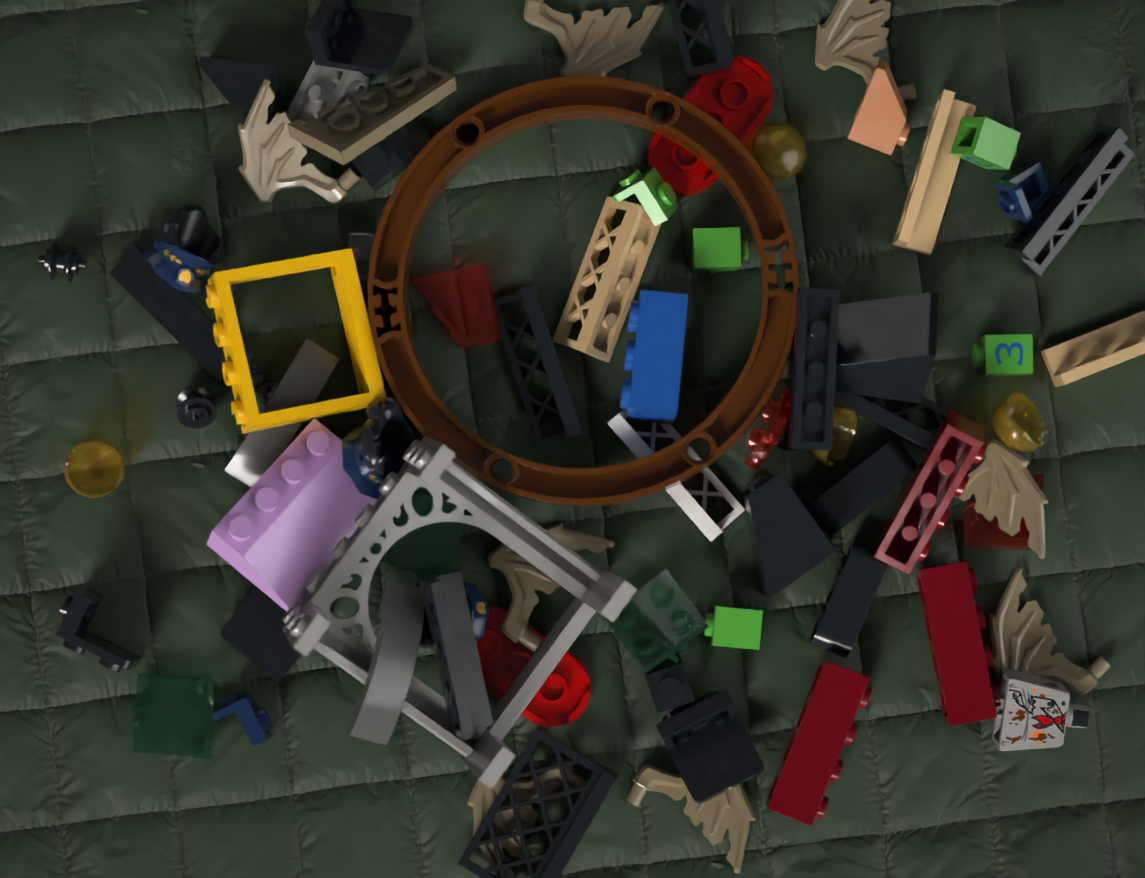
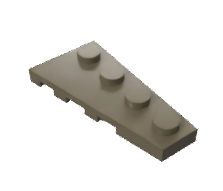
(373, 114)

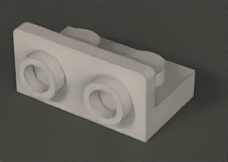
(323, 88)

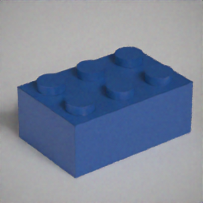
(654, 357)

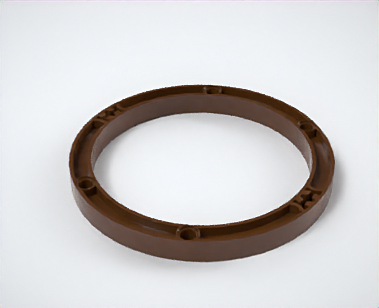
(553, 102)

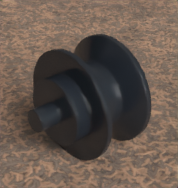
(62, 261)
(261, 385)
(196, 407)

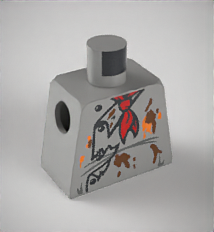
(1034, 712)

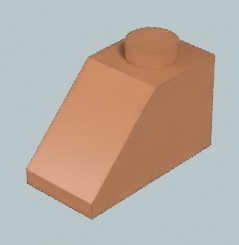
(881, 113)

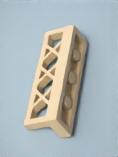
(932, 176)
(614, 280)
(1096, 350)

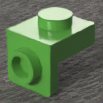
(653, 194)

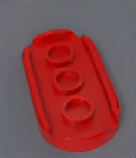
(732, 99)
(504, 660)

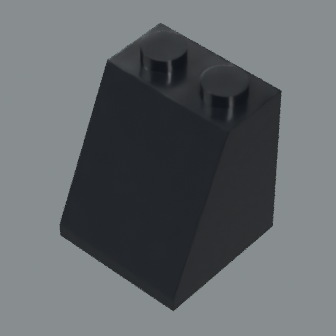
(887, 346)
(781, 533)

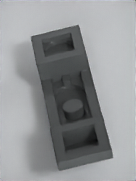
(298, 387)
(391, 663)

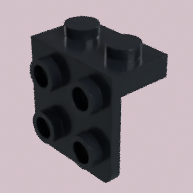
(356, 37)
(78, 615)
(259, 635)
(710, 746)

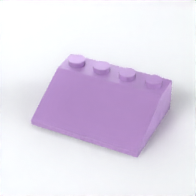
(292, 517)

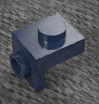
(1021, 190)
(254, 719)

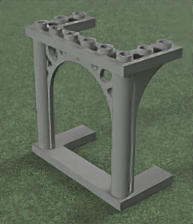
(431, 466)

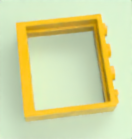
(356, 328)

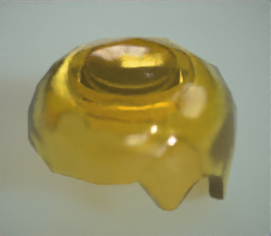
(778, 151)
(1019, 424)
(842, 436)
(94, 468)

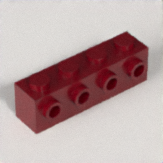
(930, 491)
(956, 642)
(817, 743)

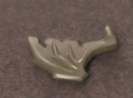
(853, 37)
(596, 41)
(275, 160)
(1008, 492)
(526, 578)
(1026, 646)
(726, 811)
(504, 822)

